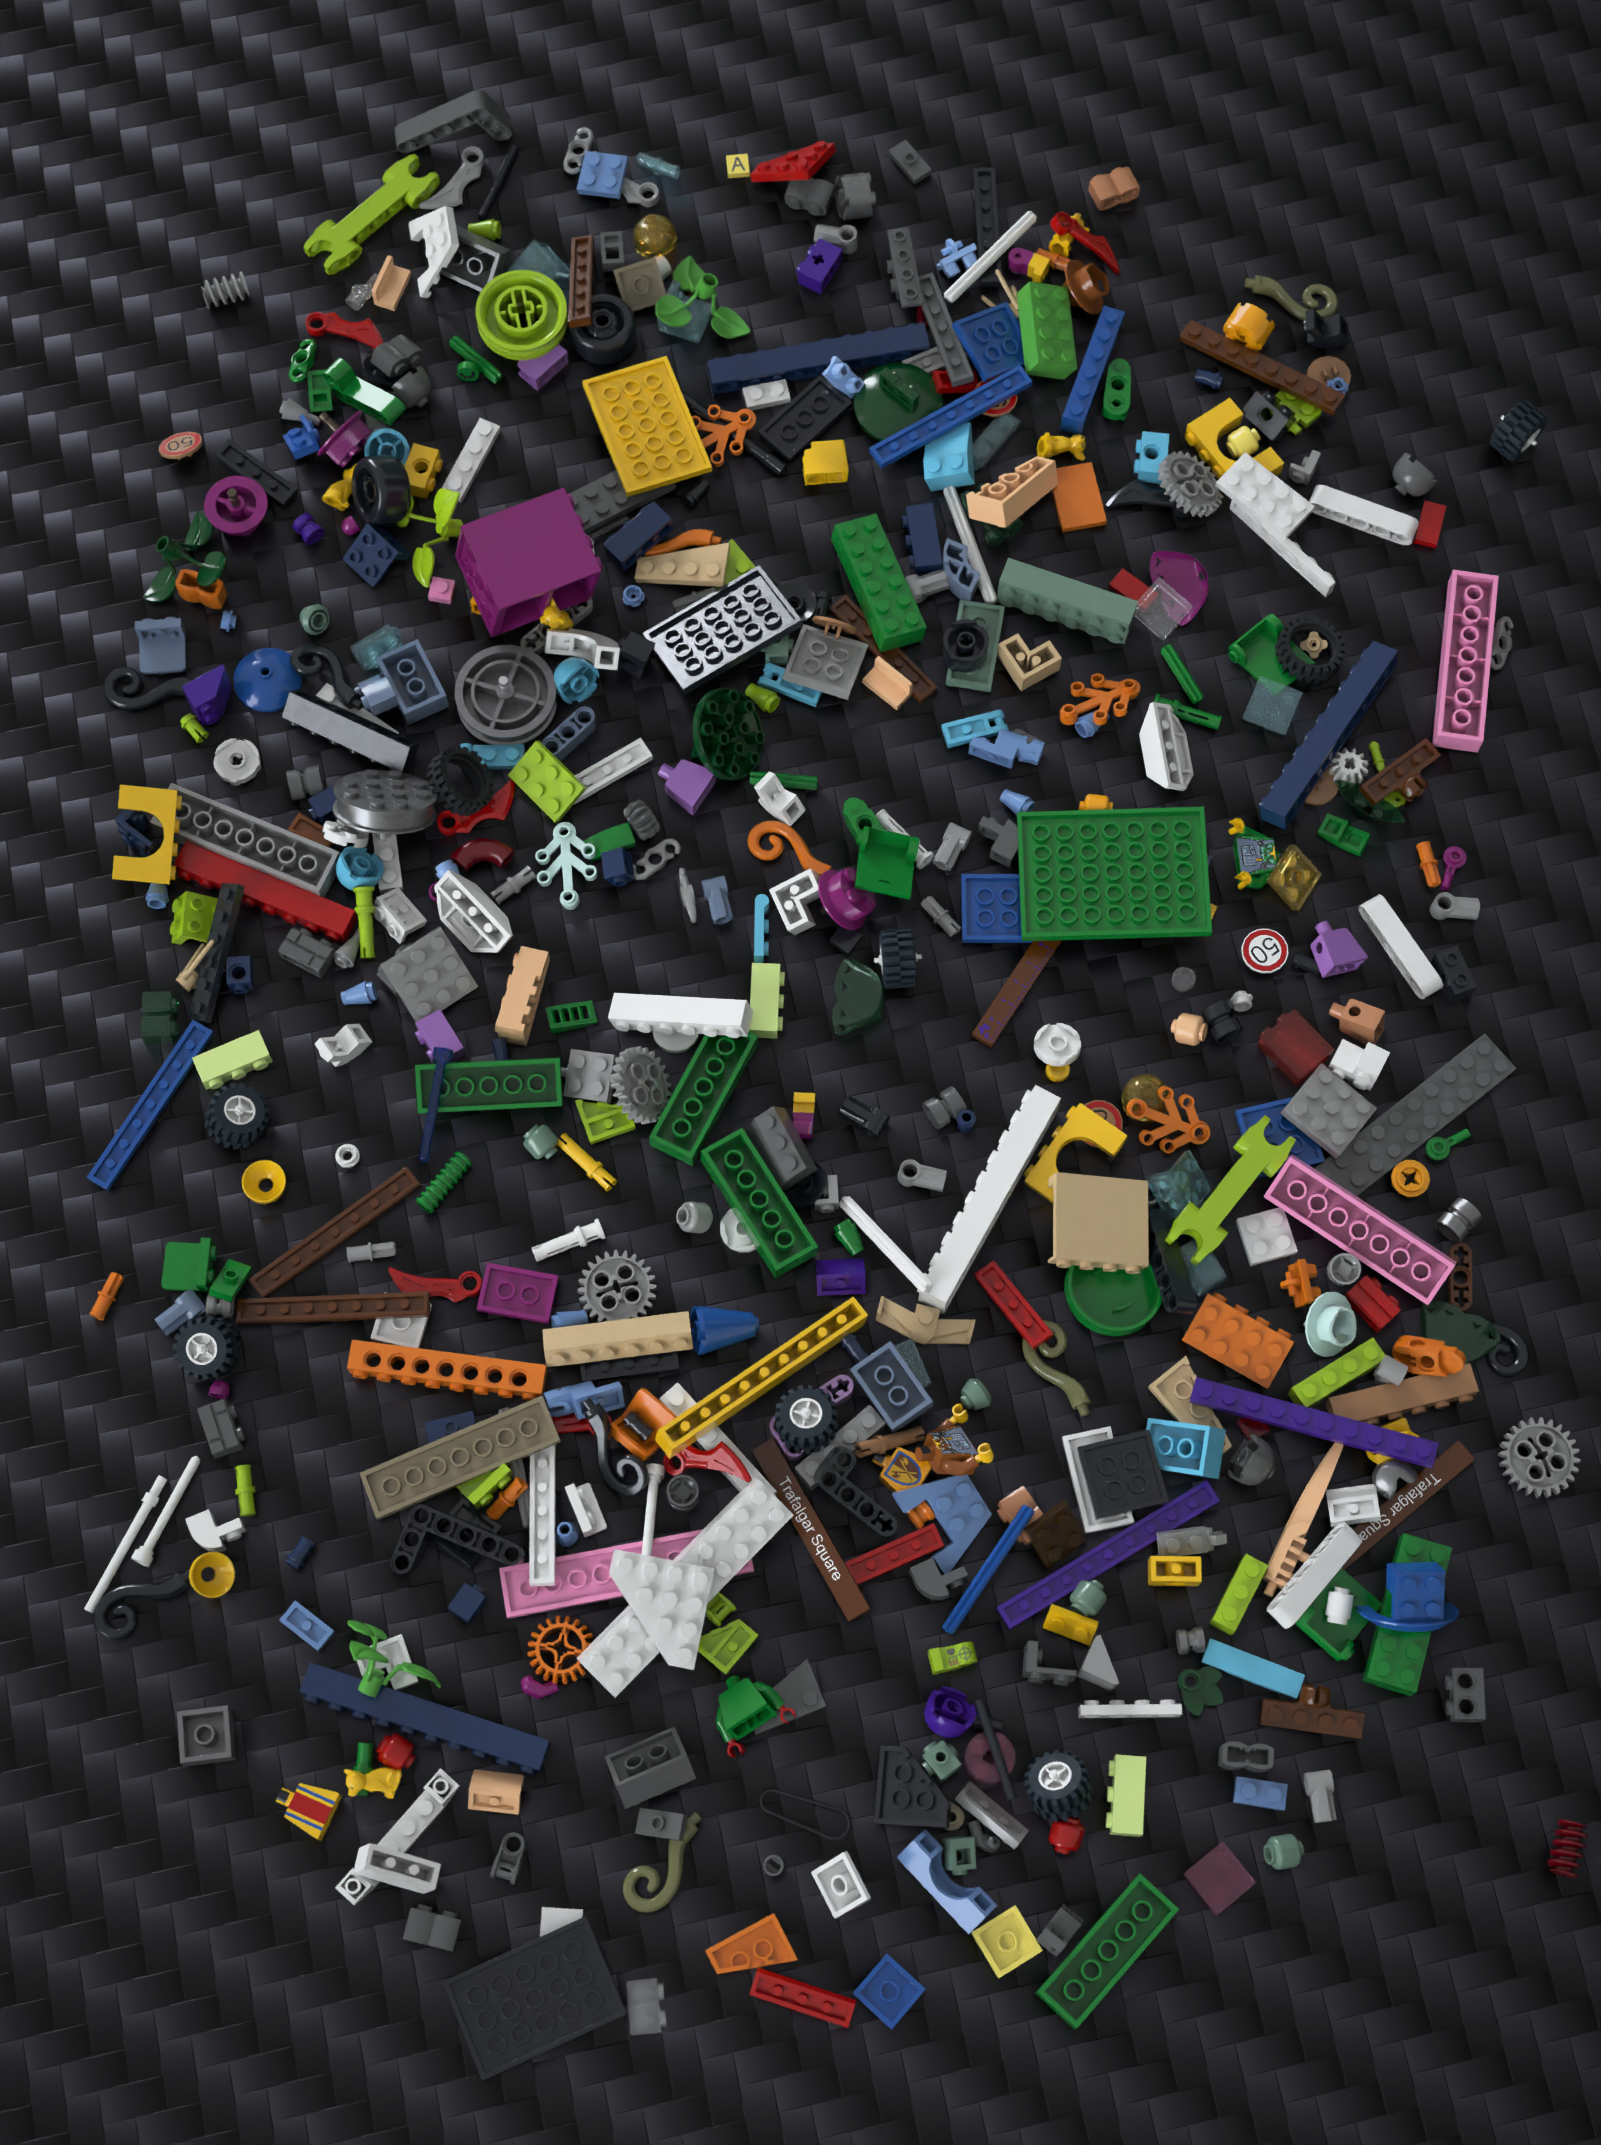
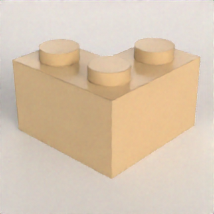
(1028, 666)

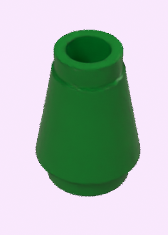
(848, 1235)

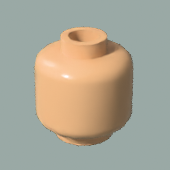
(1189, 1029)

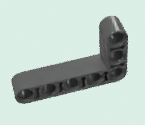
(453, 117)

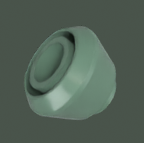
(314, 619)
(975, 1395)

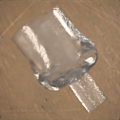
(361, 293)

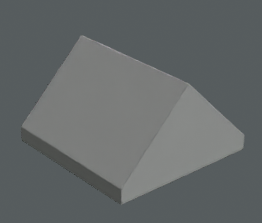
(1098, 1666)

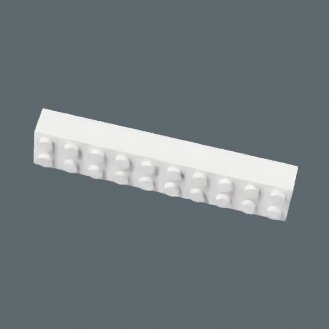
(990, 1197)
(722, 1545)

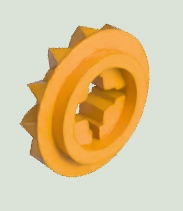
(1407, 1168)

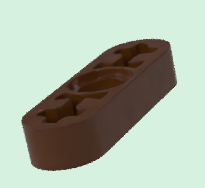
(1466, 1260)

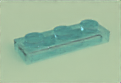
(993, 439)

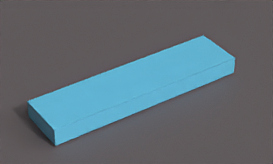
(1253, 1669)

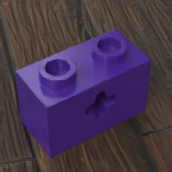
(819, 265)

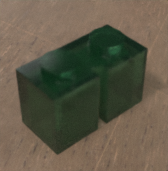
(159, 1023)

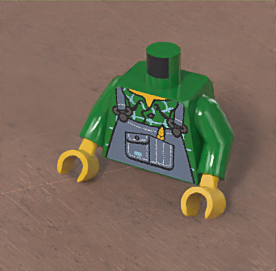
(1253, 855)

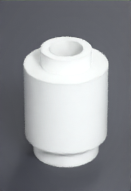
(1339, 1606)

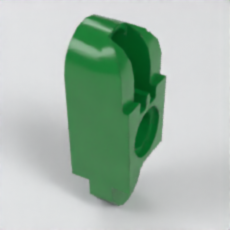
(1117, 377)
(858, 814)

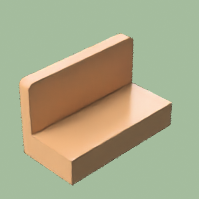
(390, 285)
(888, 683)
(495, 1791)

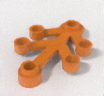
(721, 433)
(1126, 690)
(1172, 1121)

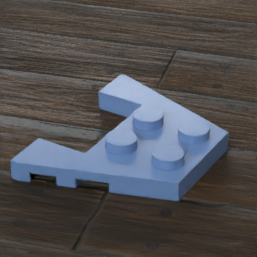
(956, 1508)

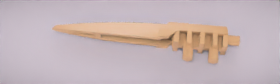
(1292, 1539)

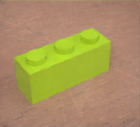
(1238, 1594)

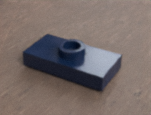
(445, 1426)

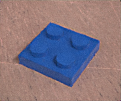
(889, 1991)

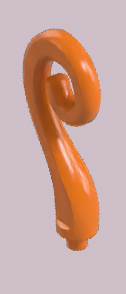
(693, 537)
(800, 847)

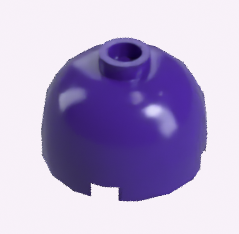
(949, 1713)

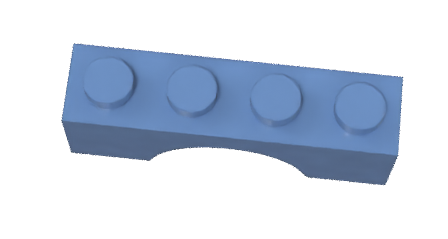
(964, 1904)

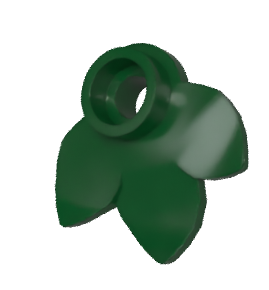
(1204, 1689)

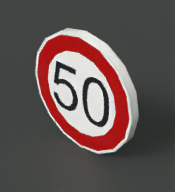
(1264, 950)

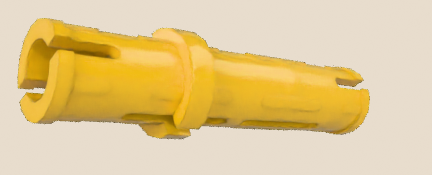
(593, 1168)

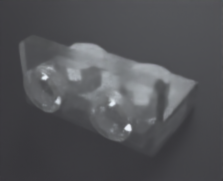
(644, 2006)

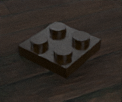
(1055, 1534)

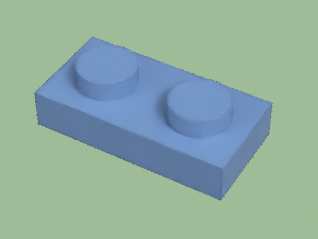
(307, 1626)
(1260, 1793)

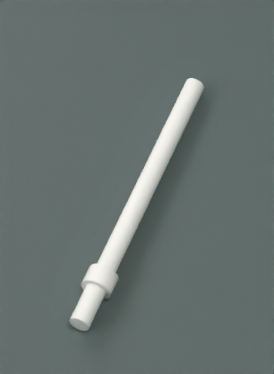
(149, 1500)

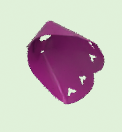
(1183, 576)

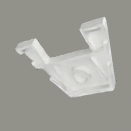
(441, 243)

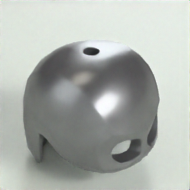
(1387, 1473)

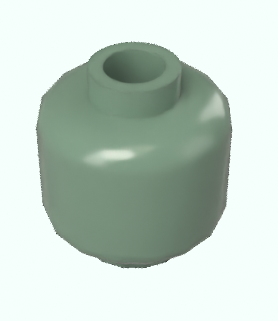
(540, 1142)
(1088, 1598)
(1283, 1851)

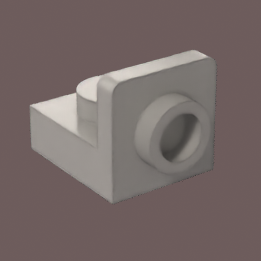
(1304, 473)
(830, 1191)

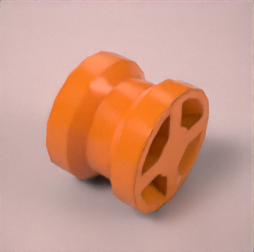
(920, 1514)

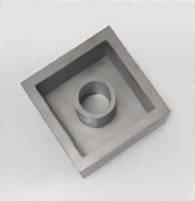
(206, 1735)

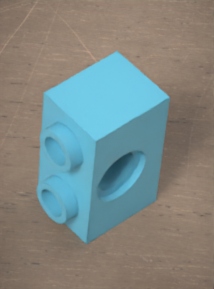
(1153, 445)

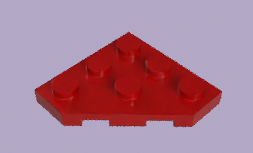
(794, 165)

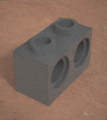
(1473, 1695)

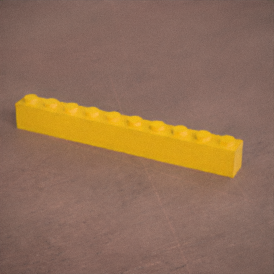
(760, 1377)

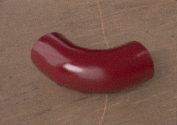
(482, 850)

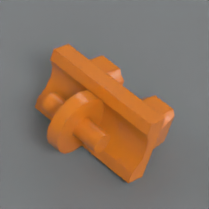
(1298, 1283)

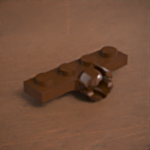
(1402, 775)
(1312, 1714)

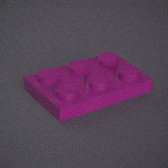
(517, 1293)

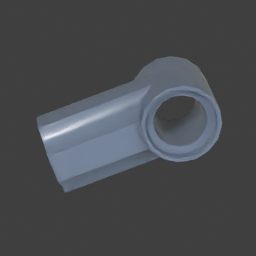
(717, 894)
(186, 1308)

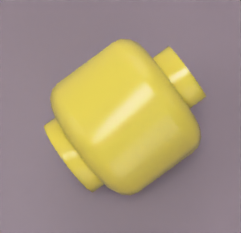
(1243, 441)

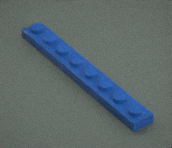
(950, 416)
(150, 1106)

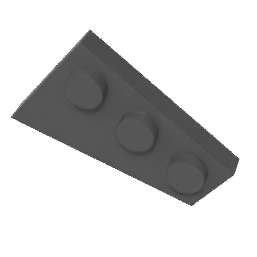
(799, 1693)

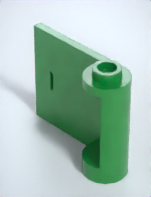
(1257, 651)
(886, 862)
(1334, 1637)

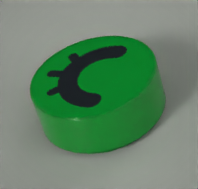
(468, 371)

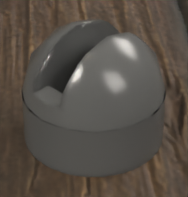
(771, 1869)

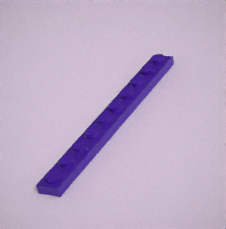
(1314, 1422)
(1107, 1554)

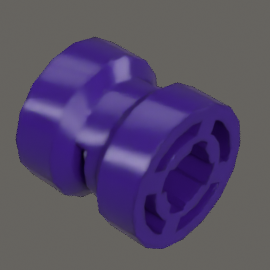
(308, 529)

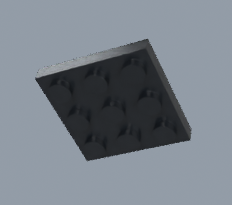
(1122, 1475)

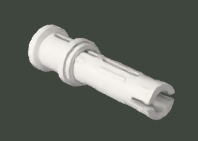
(889, 824)
(579, 1236)

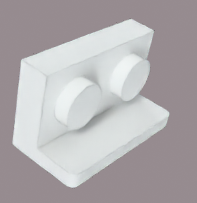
(398, 914)
(586, 1509)

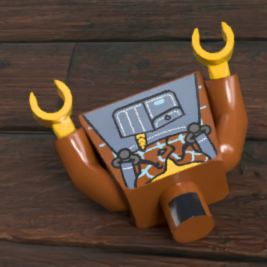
(950, 1449)

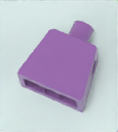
(687, 784)
(1336, 950)

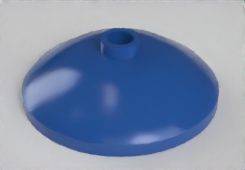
(268, 691)

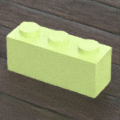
(766, 999)
(232, 1060)
(1126, 1795)

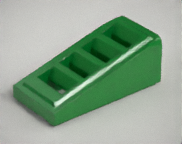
(572, 1024)

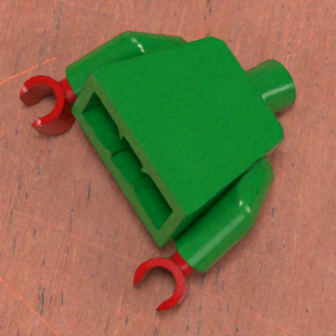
(746, 1708)

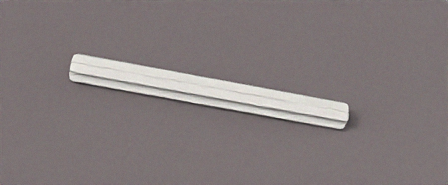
(990, 256)
(968, 539)
(885, 1244)

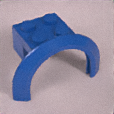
(1416, 1599)

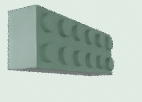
(1066, 601)

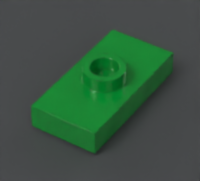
(230, 1280)

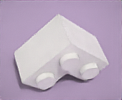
(792, 900)
(1358, 1064)

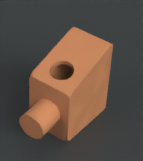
(1359, 1020)

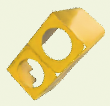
(825, 463)

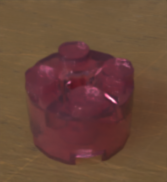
(981, 1770)

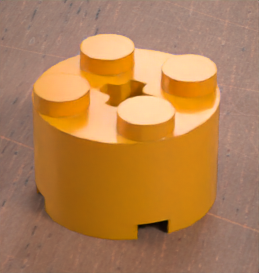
(1249, 326)

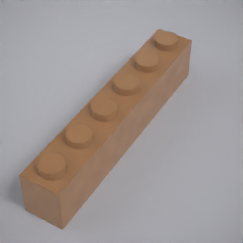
(1410, 1395)

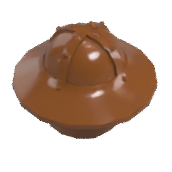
(1083, 286)

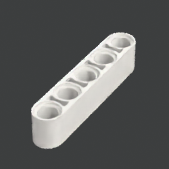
(1363, 515)
(1400, 946)
(1314, 1575)

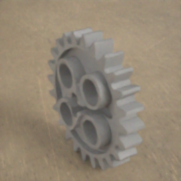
(1190, 484)
(640, 1085)
(610, 1269)
(1558, 1448)

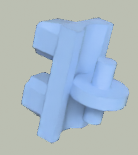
(949, 264)
(843, 378)

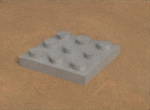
(825, 662)
(429, 975)
(1328, 1111)

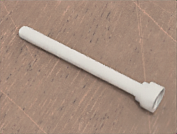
(656, 1474)
(144, 1553)

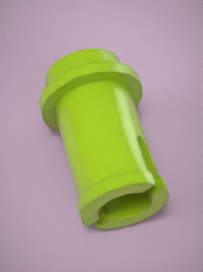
(191, 724)

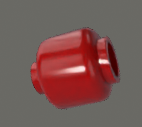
(395, 1752)
(1066, 1835)

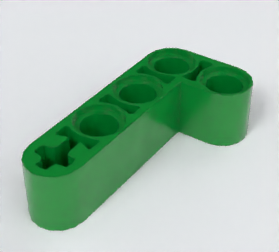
(362, 394)

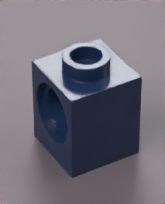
(322, 806)
(618, 866)
(237, 965)
(468, 1602)

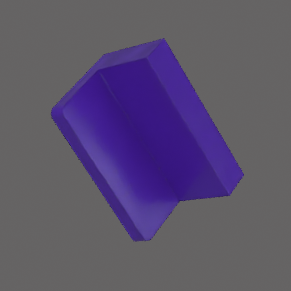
(840, 1277)

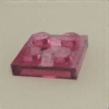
(1219, 1878)

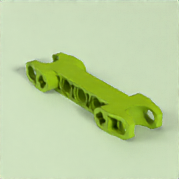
(346, 236)
(1205, 1222)

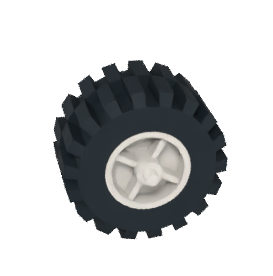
(1518, 430)
(897, 958)
(236, 1116)
(206, 1347)
(806, 1419)
(1058, 1785)

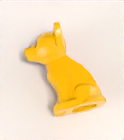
(1062, 244)
(1054, 445)
(339, 492)
(556, 618)
(380, 1779)

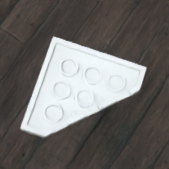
(667, 1600)

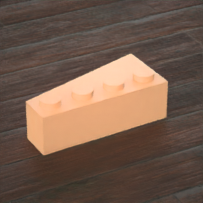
(1013, 492)
(522, 995)

